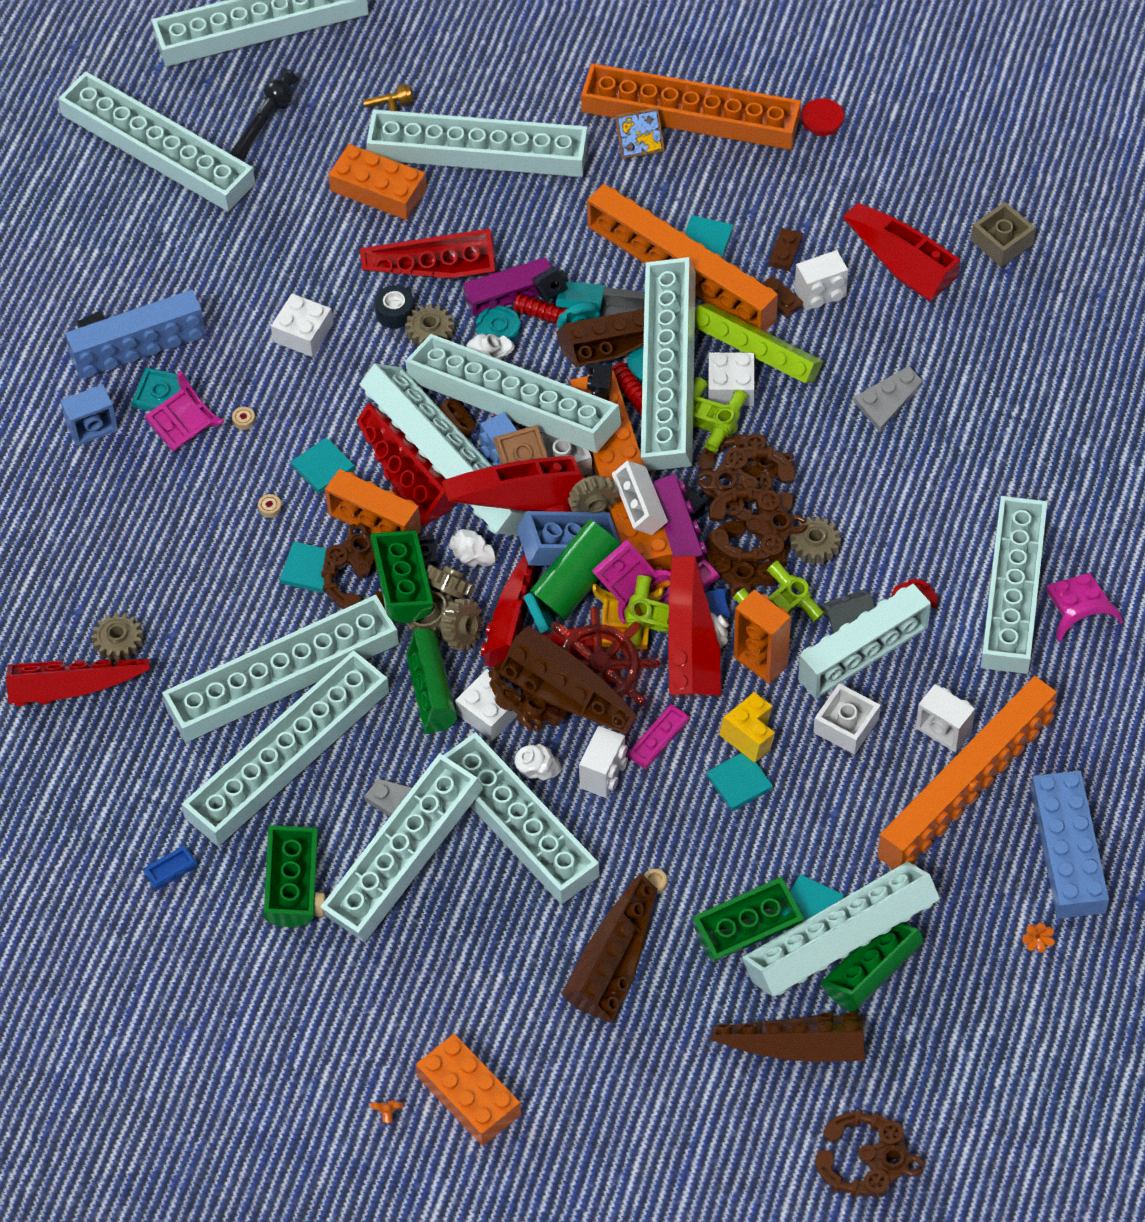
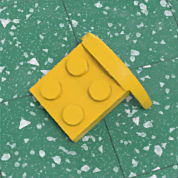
(611, 618)

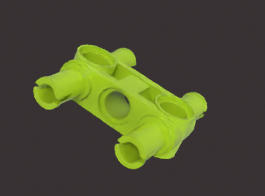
(714, 416)
(785, 597)
(654, 614)

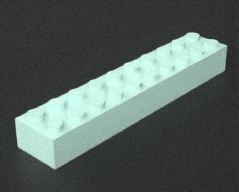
(244, 23)
(157, 141)
(478, 143)
(668, 364)
(515, 391)
(433, 435)
(278, 668)
(285, 748)

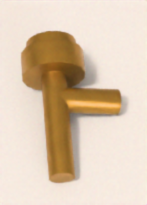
(403, 95)

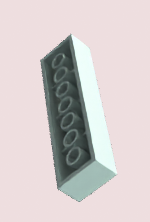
(1014, 585)
(525, 822)
(402, 847)
(840, 929)

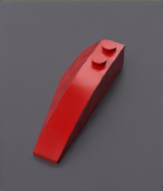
(438, 256)
(404, 466)
(509, 614)
(692, 637)
(54, 681)

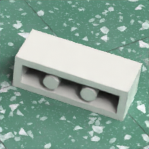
(639, 497)

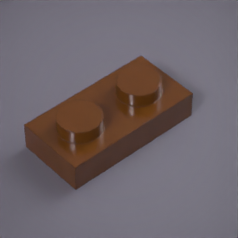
(785, 249)
(787, 301)

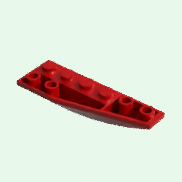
(905, 251)
(517, 485)

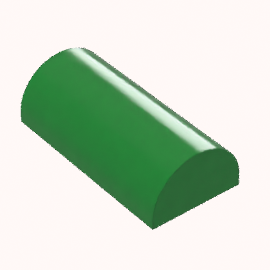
(571, 573)
(402, 575)
(430, 682)
(290, 875)
(746, 920)
(871, 966)

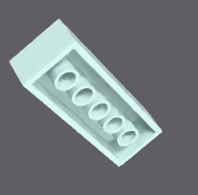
(863, 640)

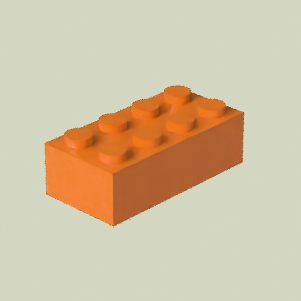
(377, 181)
(365, 503)
(762, 636)
(468, 1089)

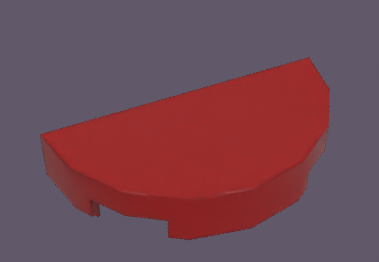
(924, 587)

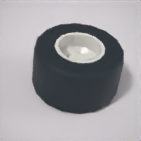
(393, 306)

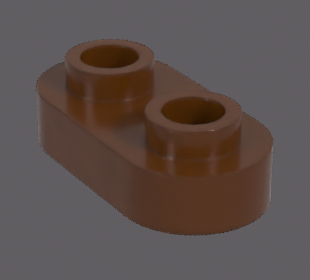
(458, 416)

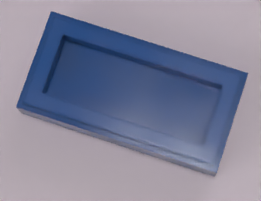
(170, 867)

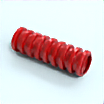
(538, 308)
(629, 385)

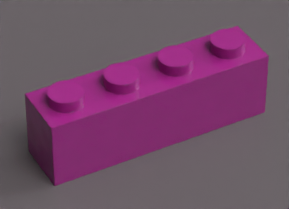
(503, 286)
(680, 528)

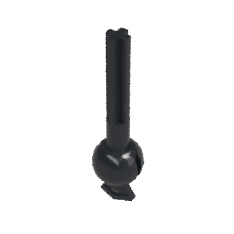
(276, 95)

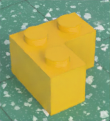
(747, 728)

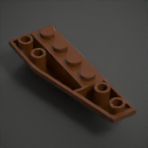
(602, 337)
(563, 681)
(613, 953)
(799, 1039)

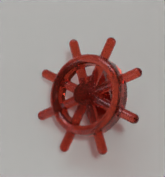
(602, 660)

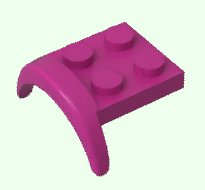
(181, 416)
(620, 574)
(1078, 599)

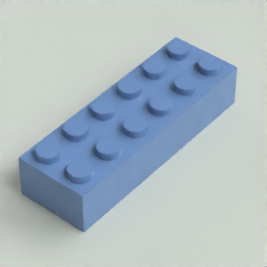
(136, 334)
(1069, 844)

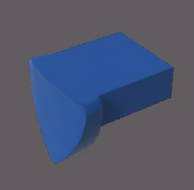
(717, 602)

